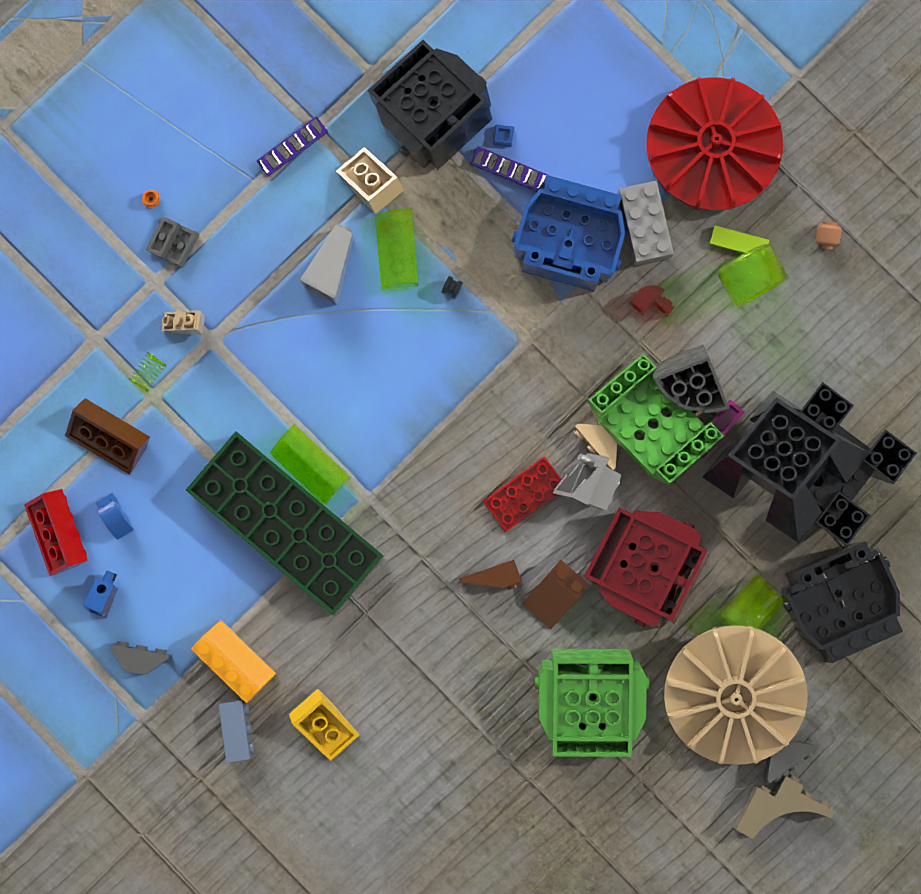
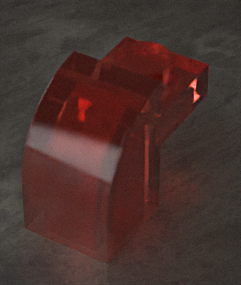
(650, 296)

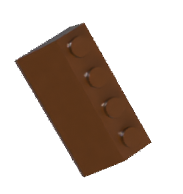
(106, 435)

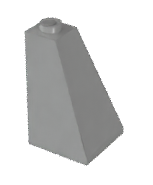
(328, 267)

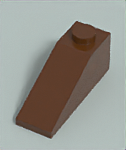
(498, 576)

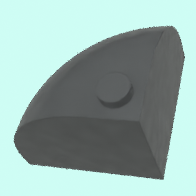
(691, 381)

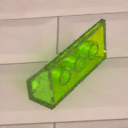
(396, 249)
(309, 464)

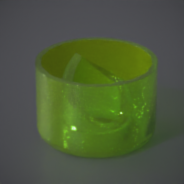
(752, 274)

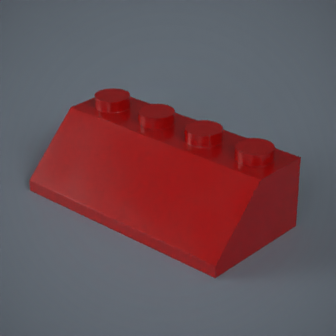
(56, 532)

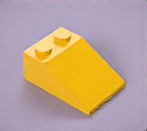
(323, 724)

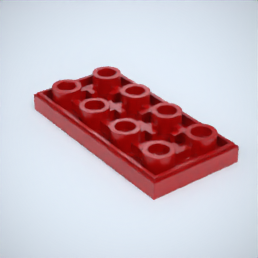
(523, 494)

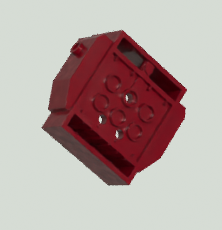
(636, 588)

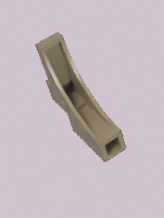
(763, 807)

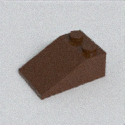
(556, 594)

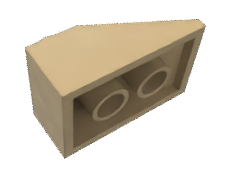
(370, 180)

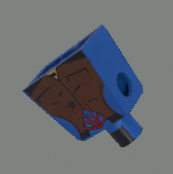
(101, 603)

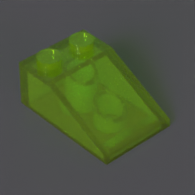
(751, 605)

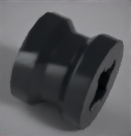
(452, 287)

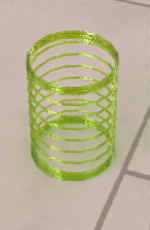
(156, 360)

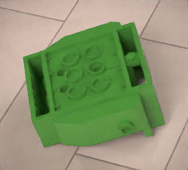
(565, 701)

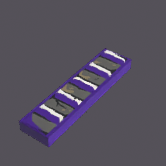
(292, 146)
(508, 169)

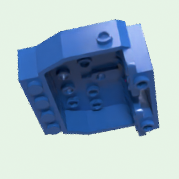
(546, 230)

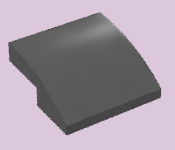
(172, 242)

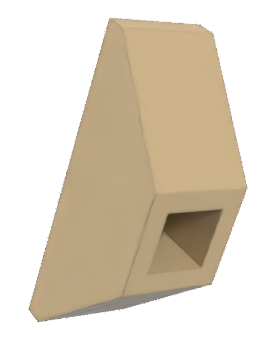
(183, 322)
(598, 442)

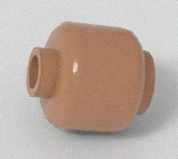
(828, 234)

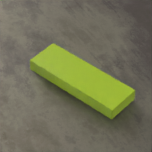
(735, 240)

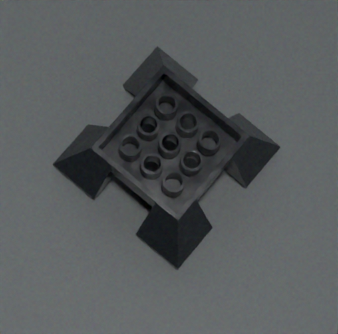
(821, 449)
(885, 462)

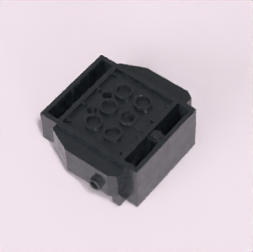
(424, 130)
(864, 588)

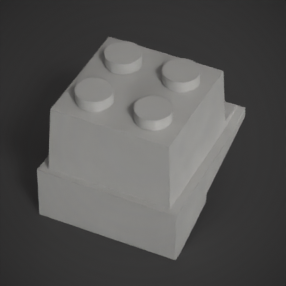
(590, 482)

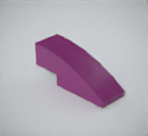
(726, 419)

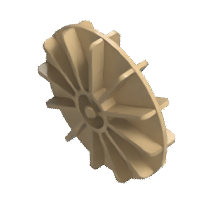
(735, 695)

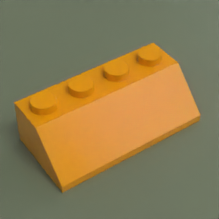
(233, 661)

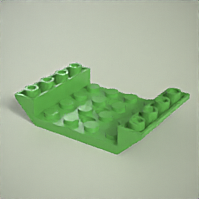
(633, 401)

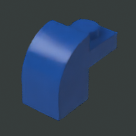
(113, 516)

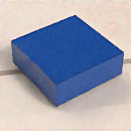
(503, 135)

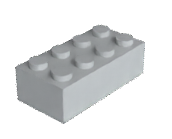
(645, 223)

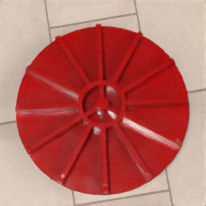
(714, 143)

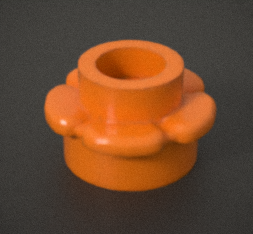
(146, 198)

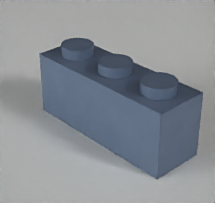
(236, 730)

